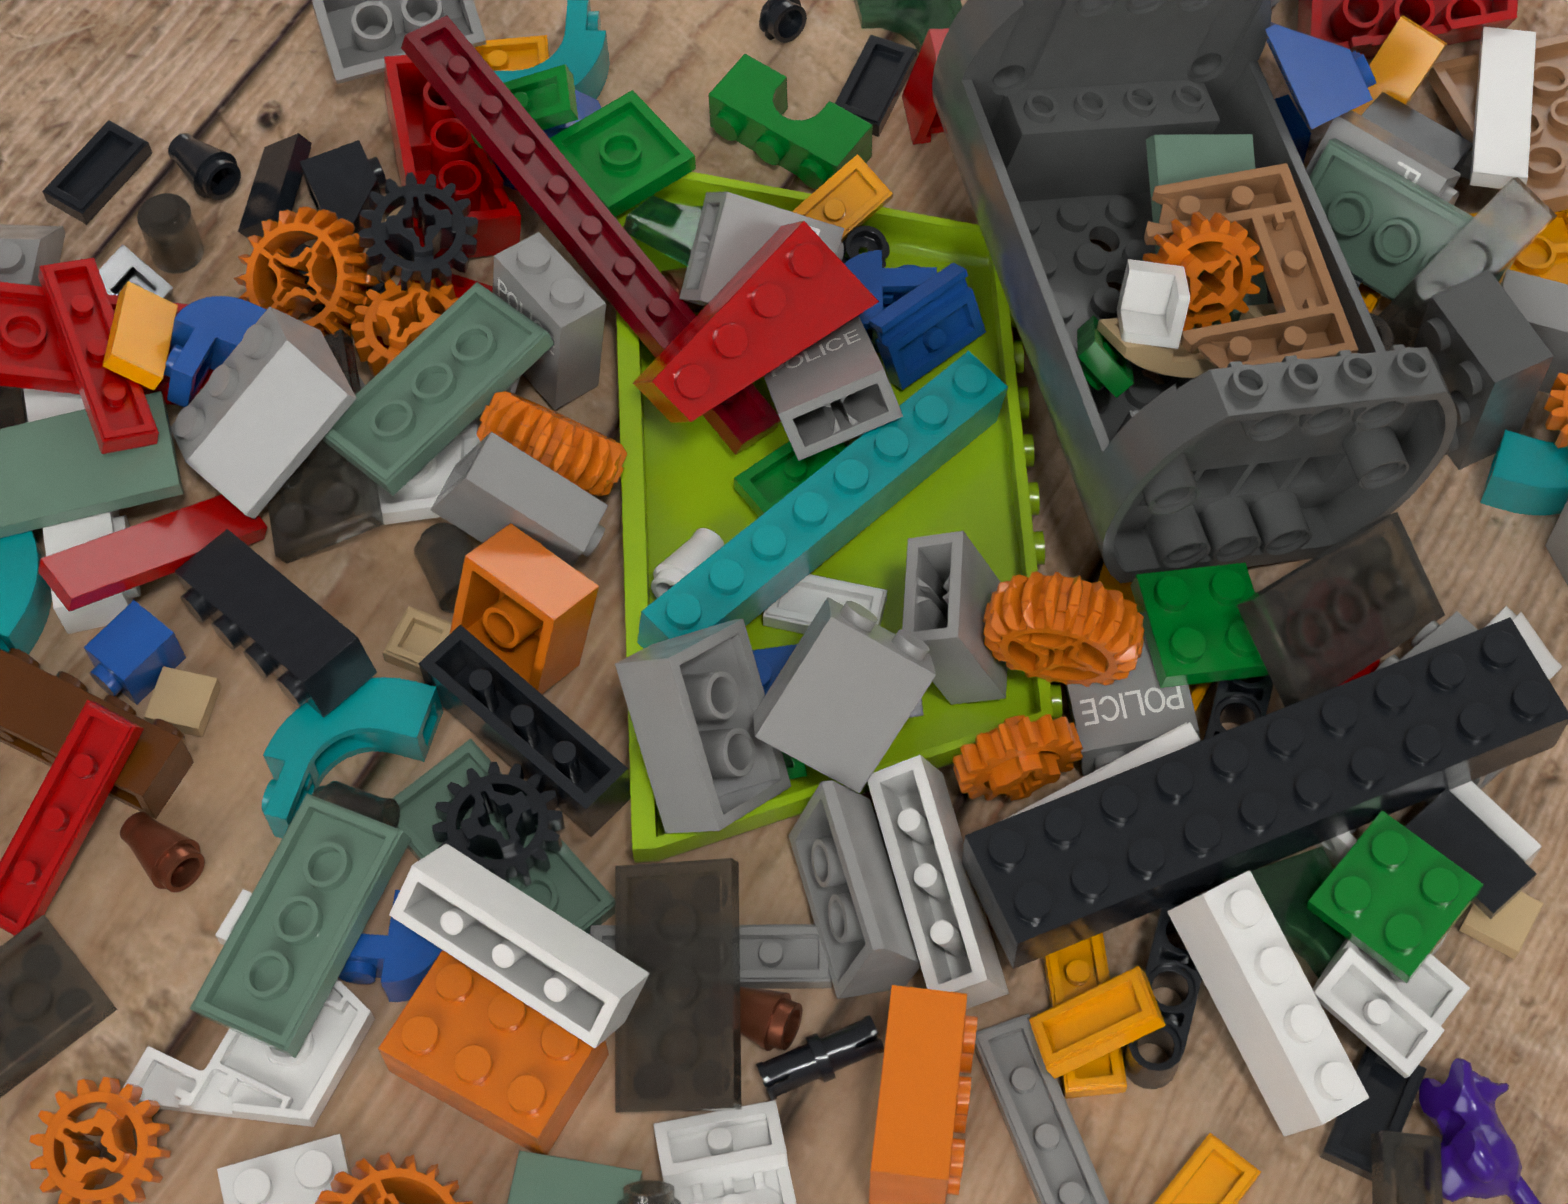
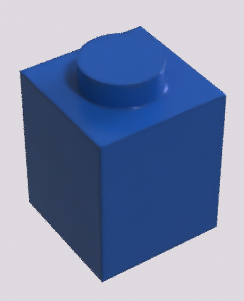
(132, 653)

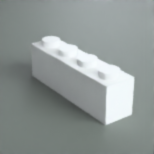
(932, 882)
(519, 944)
(1268, 1005)

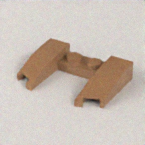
(1307, 305)

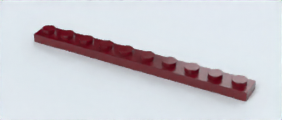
(571, 210)

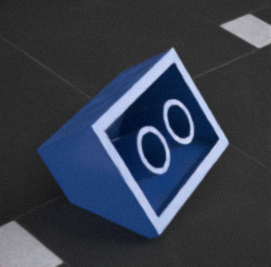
(1320, 74)

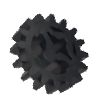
(437, 226)
(517, 814)

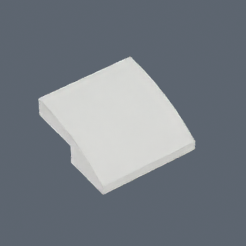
(1383, 1011)
(727, 1157)

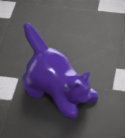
(1475, 1147)

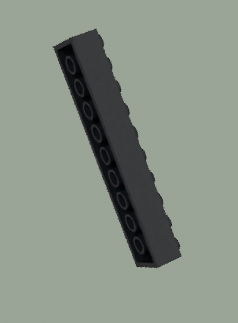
(1261, 791)

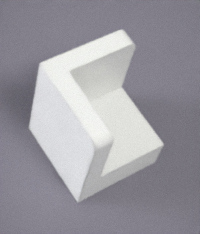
(1153, 304)

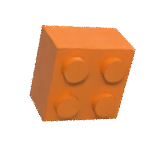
(525, 606)

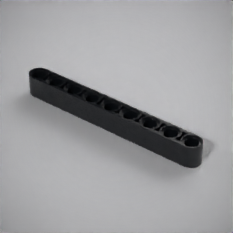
(1173, 966)

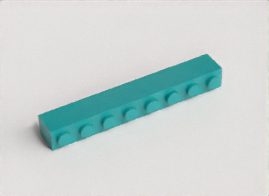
(831, 505)

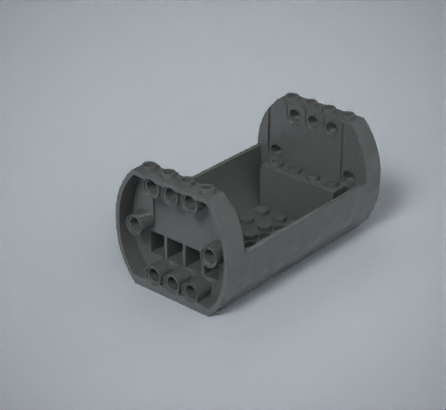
(1051, 145)

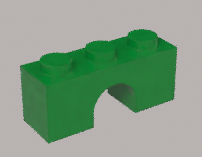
(750, 110)

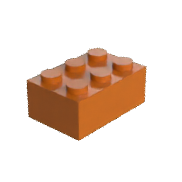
(490, 1055)
(922, 1097)

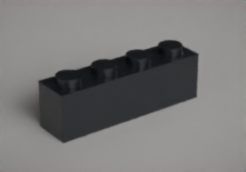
(274, 623)
(527, 729)

